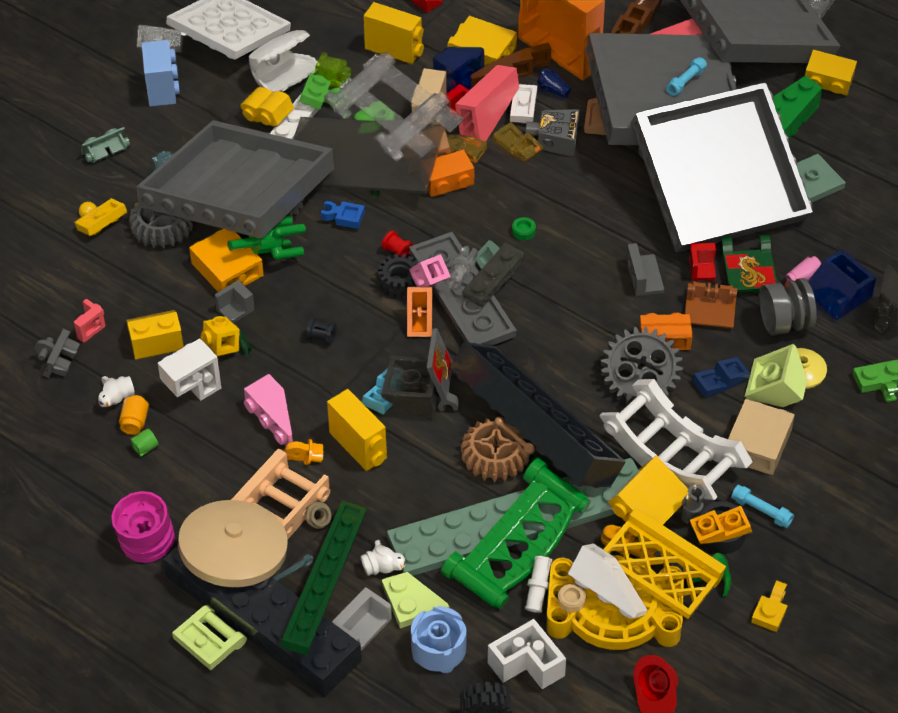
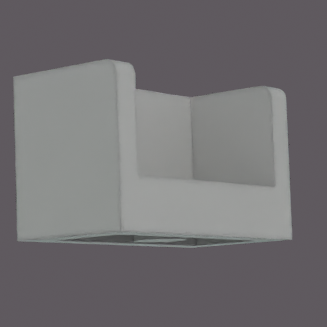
(364, 617)

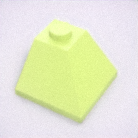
(777, 378)

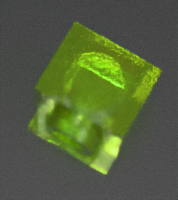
(333, 70)

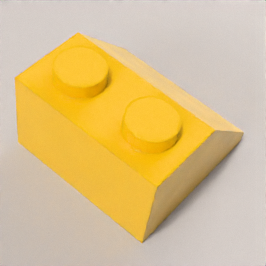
(155, 334)

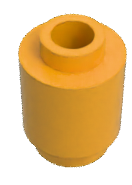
(133, 414)

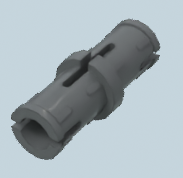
(692, 503)

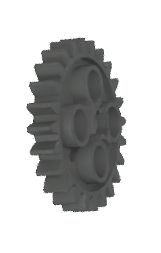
(650, 346)

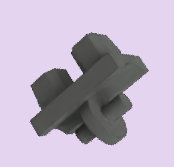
(63, 346)

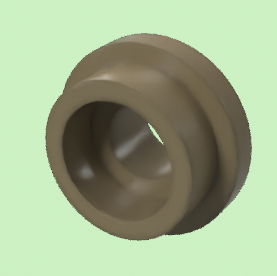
(325, 516)

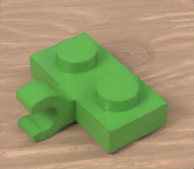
(315, 90)
(878, 376)

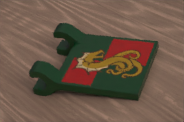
(748, 268)

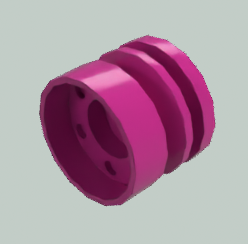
(143, 526)

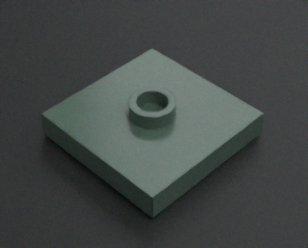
(819, 178)

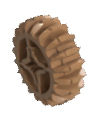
(479, 449)

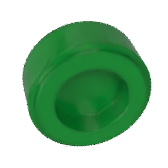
(523, 228)

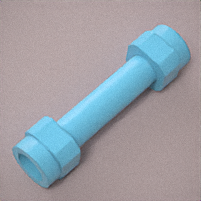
(676, 84)
(782, 517)

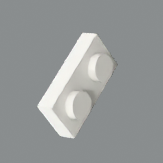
(524, 104)

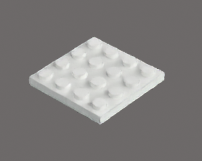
(228, 25)

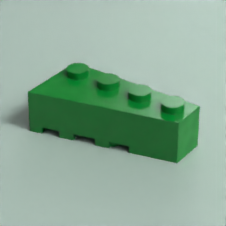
(797, 104)

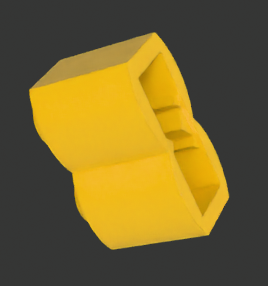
(266, 106)

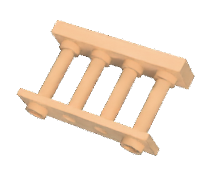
(262, 485)

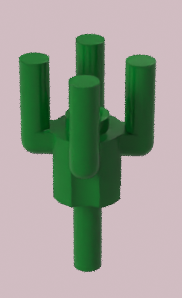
(273, 241)

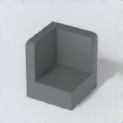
(234, 301)

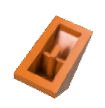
(419, 311)

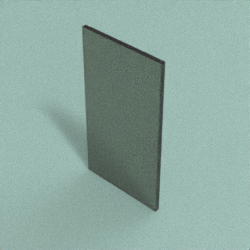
(362, 161)

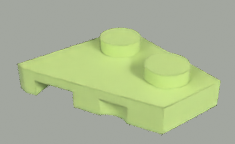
(409, 597)

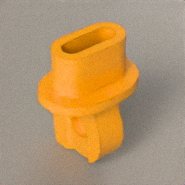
(304, 452)

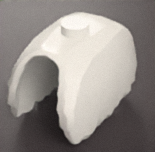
(277, 66)

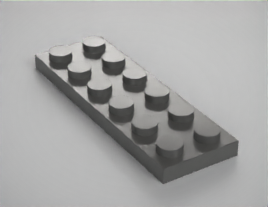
(474, 323)

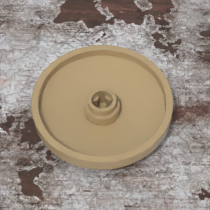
(232, 543)

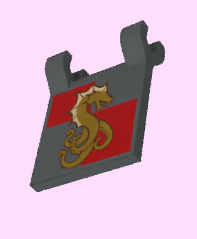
(440, 371)

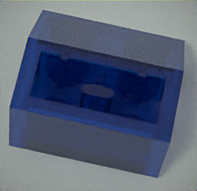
(841, 284)

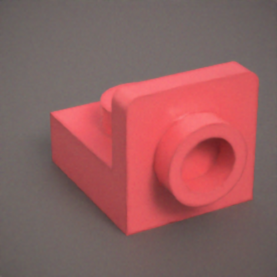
(90, 322)

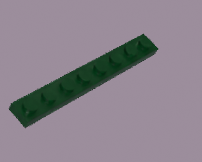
(323, 578)

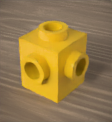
(220, 335)

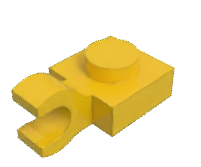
(770, 610)

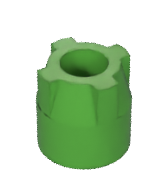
(144, 442)

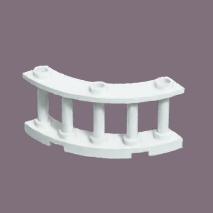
(722, 450)

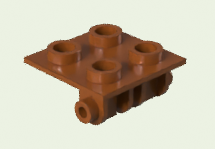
(711, 305)

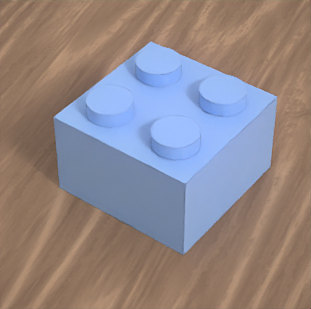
(160, 72)

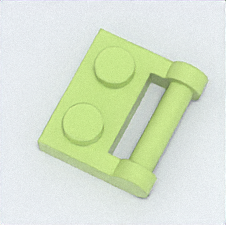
(204, 643)

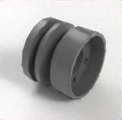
(787, 306)

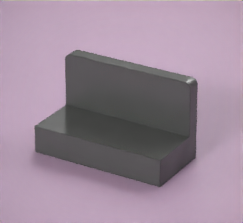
(643, 272)

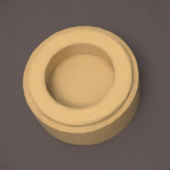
(571, 598)

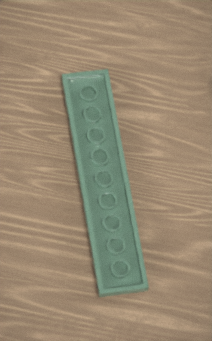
(433, 540)

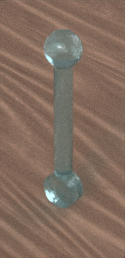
(306, 560)

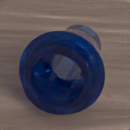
(553, 83)

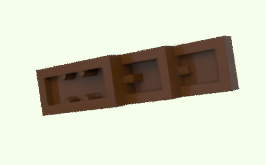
(636, 17)
(523, 60)

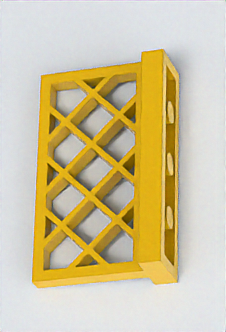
(673, 550)

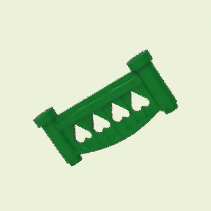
(475, 570)

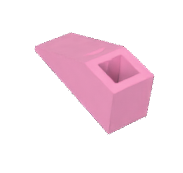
(269, 404)

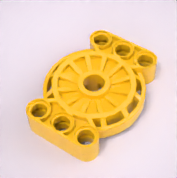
(603, 623)

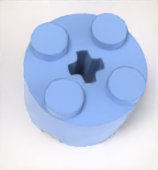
(438, 639)

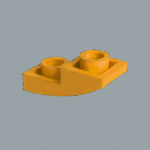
(721, 527)

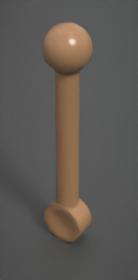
(528, 447)

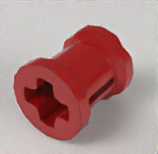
(396, 244)

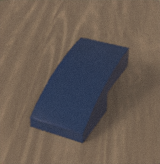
(721, 378)

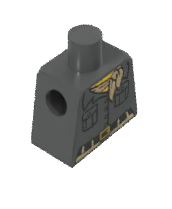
(556, 130)

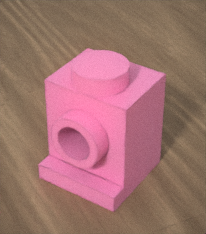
(430, 272)

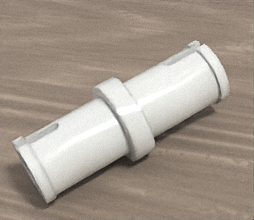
(538, 584)

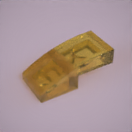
(519, 144)
(472, 146)

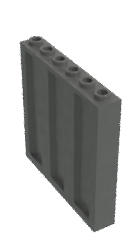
(762, 29)
(635, 69)
(236, 178)

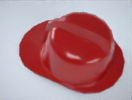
(655, 685)

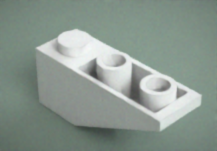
(604, 575)

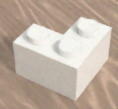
(191, 369)
(527, 650)

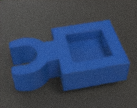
(345, 215)

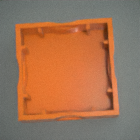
(564, 26)

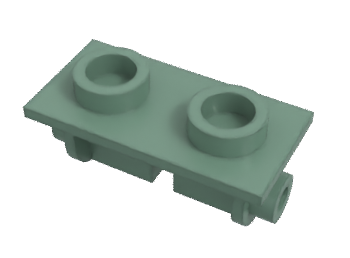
(95, 147)

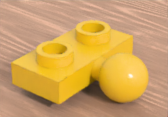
(96, 218)

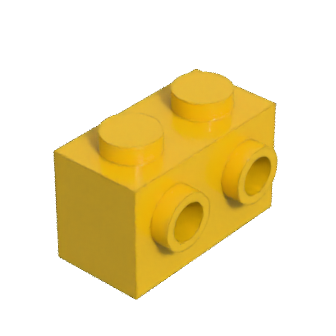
(831, 71)

